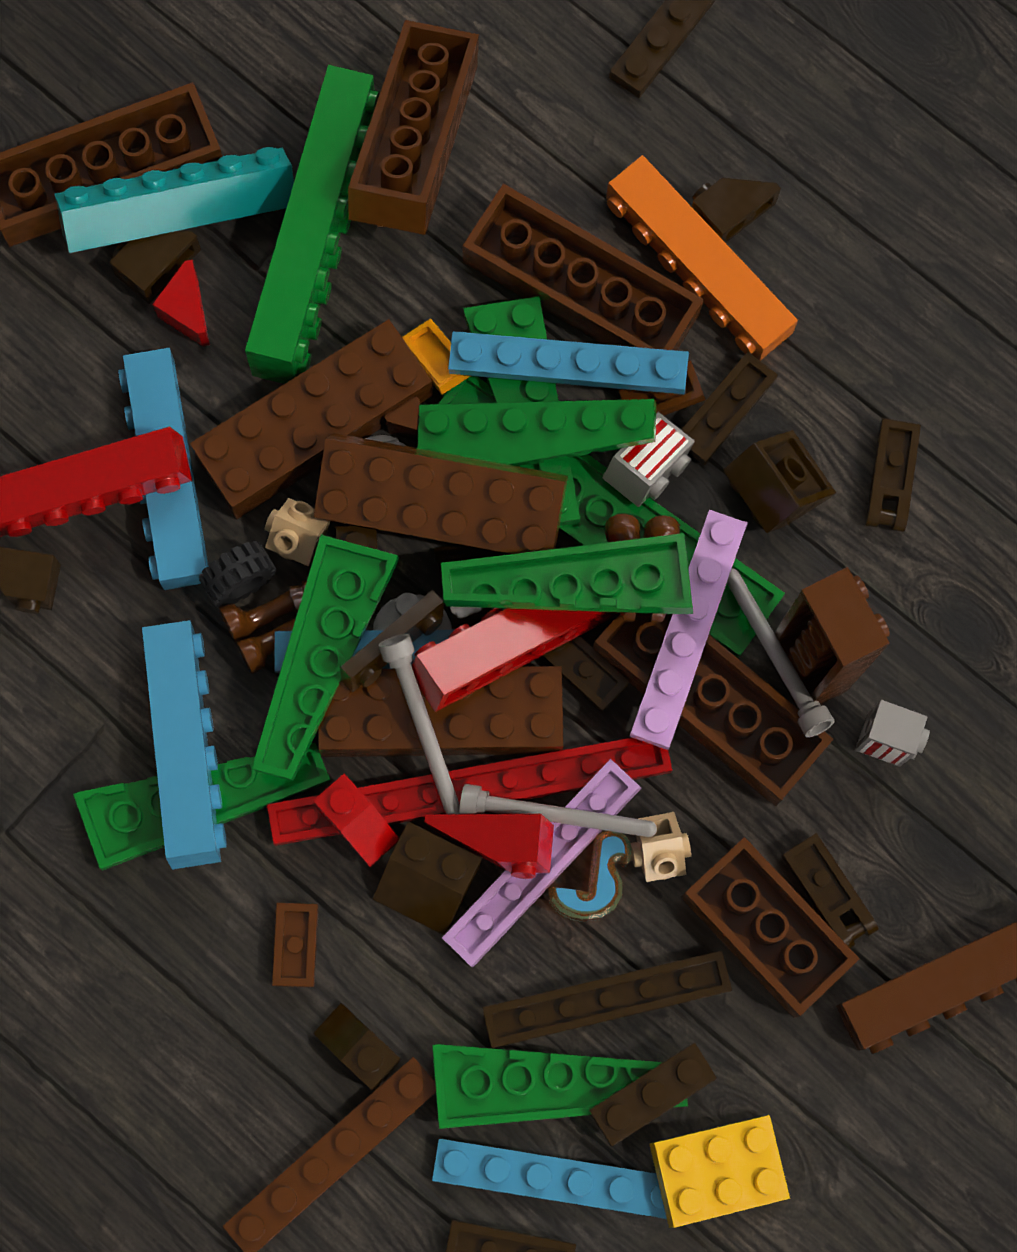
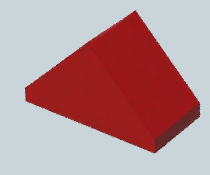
(182, 304)

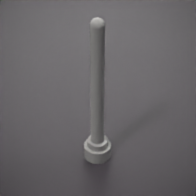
(398, 654)
(813, 717)
(477, 801)

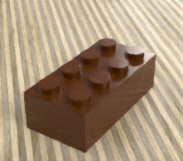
(770, 928)

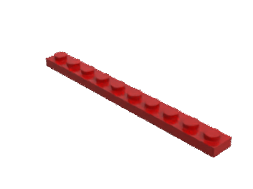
(511, 779)

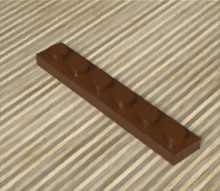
(331, 1157)

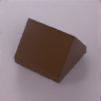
(404, 419)

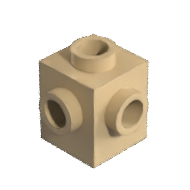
(295, 531)
(663, 853)

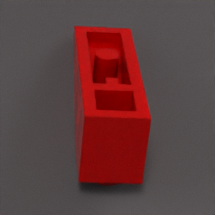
(508, 840)

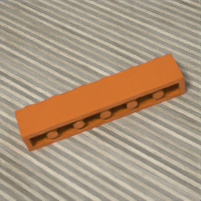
(700, 258)

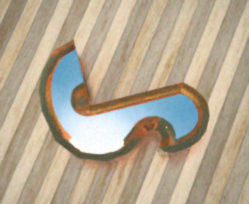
(604, 881)

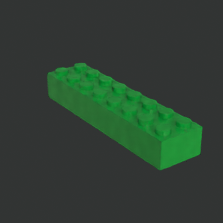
(311, 229)

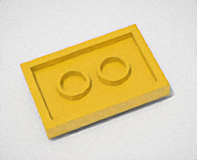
(719, 1171)

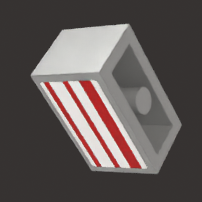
(644, 468)
(892, 733)

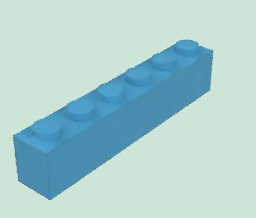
(174, 516)
(182, 746)

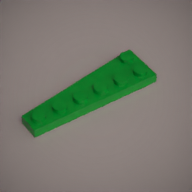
(524, 320)
(535, 430)
(601, 577)
(330, 622)
(127, 818)
(517, 1086)

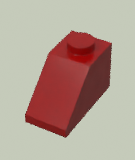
(356, 820)

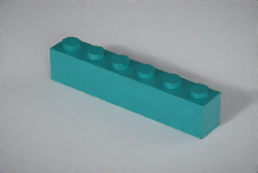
(174, 199)

